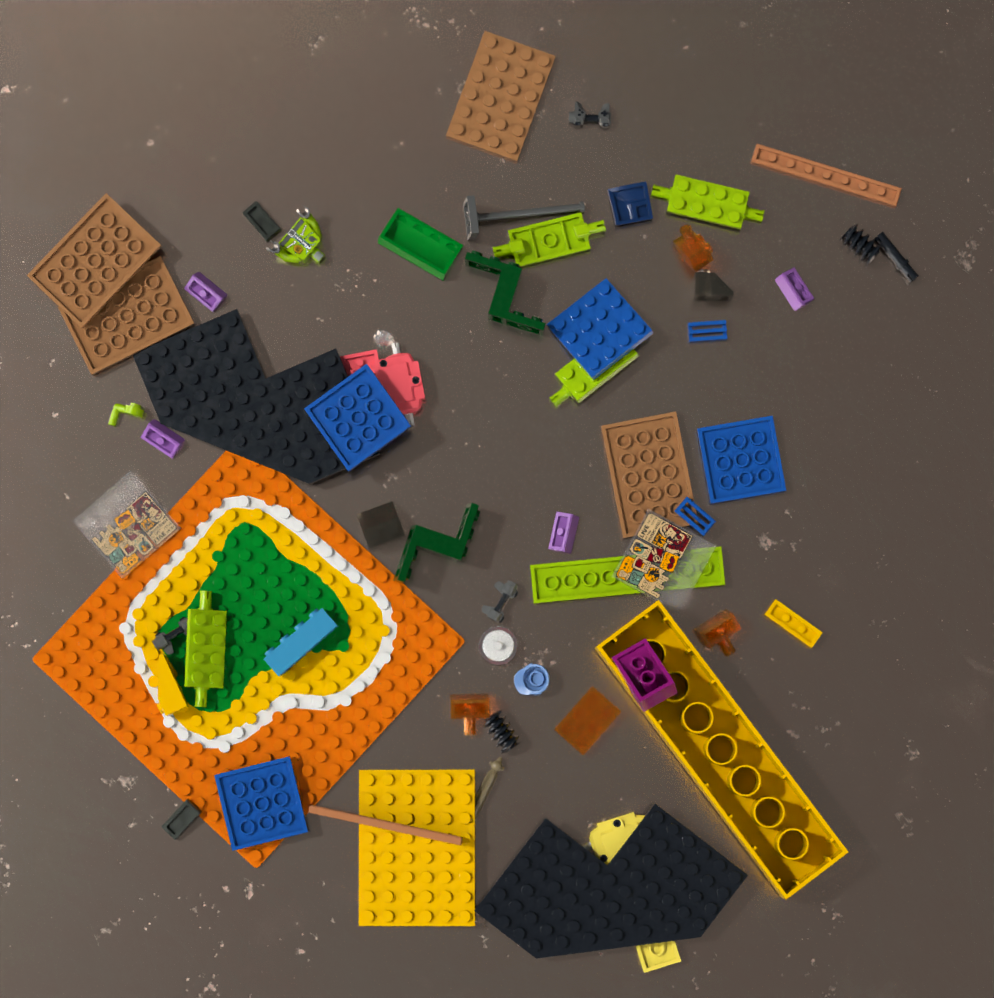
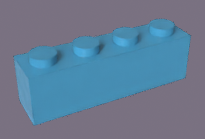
(298, 644)

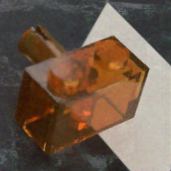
(693, 248)
(718, 630)
(469, 707)

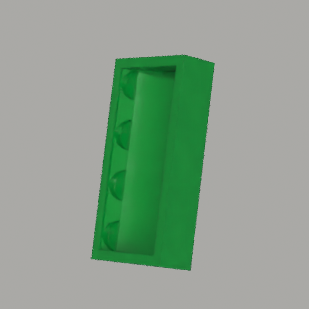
(420, 244)

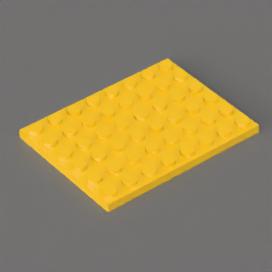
(411, 876)

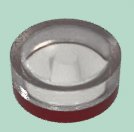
(498, 645)

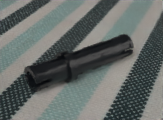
(901, 263)

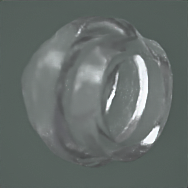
(382, 338)

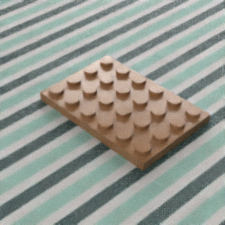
(500, 96)
(94, 260)
(134, 319)
(647, 469)

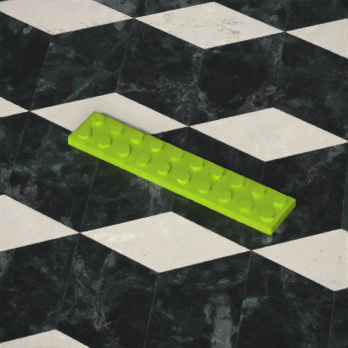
(594, 578)

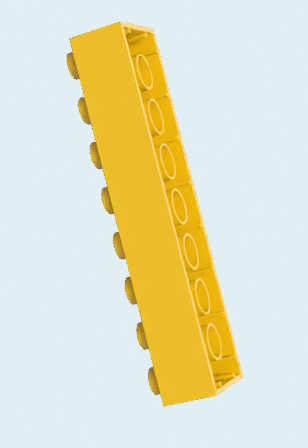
(730, 758)

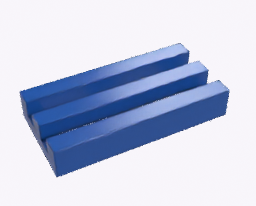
(713, 330)
(689, 521)

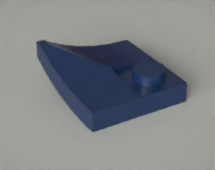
(630, 203)

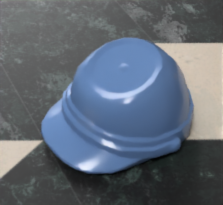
(532, 679)

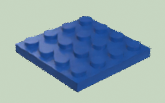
(599, 329)
(357, 417)
(741, 459)
(261, 803)

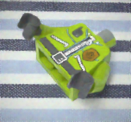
(300, 241)

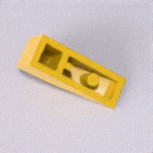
(169, 692)

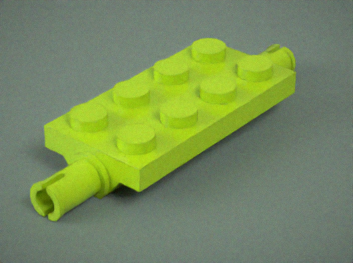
(708, 202)
(549, 239)
(579, 384)
(205, 648)

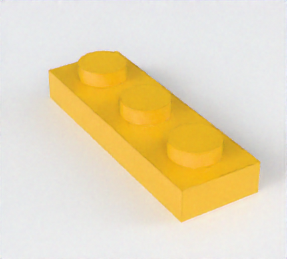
(793, 623)

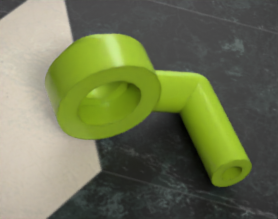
(133, 410)

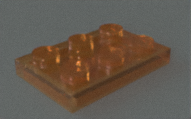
(587, 720)

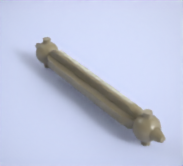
(487, 785)

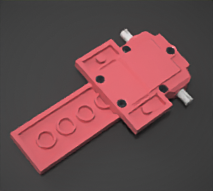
(396, 373)

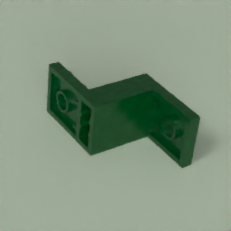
(505, 292)
(437, 543)

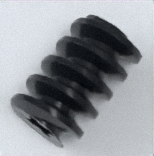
(861, 244)
(501, 732)

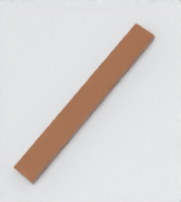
(826, 175)
(385, 824)

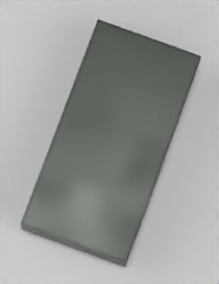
(261, 221)
(181, 819)

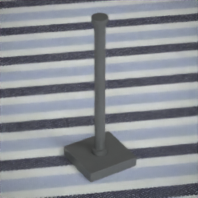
(472, 217)

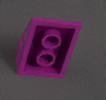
(645, 675)

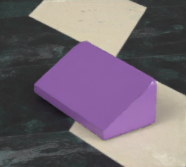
(794, 289)
(205, 291)
(162, 438)
(563, 532)

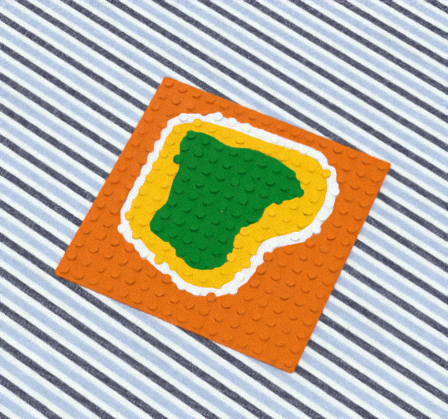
(268, 565)

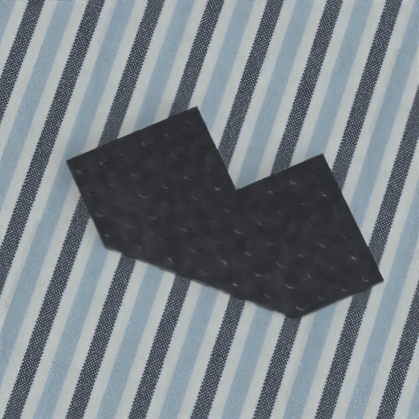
(217, 392)
(652, 891)

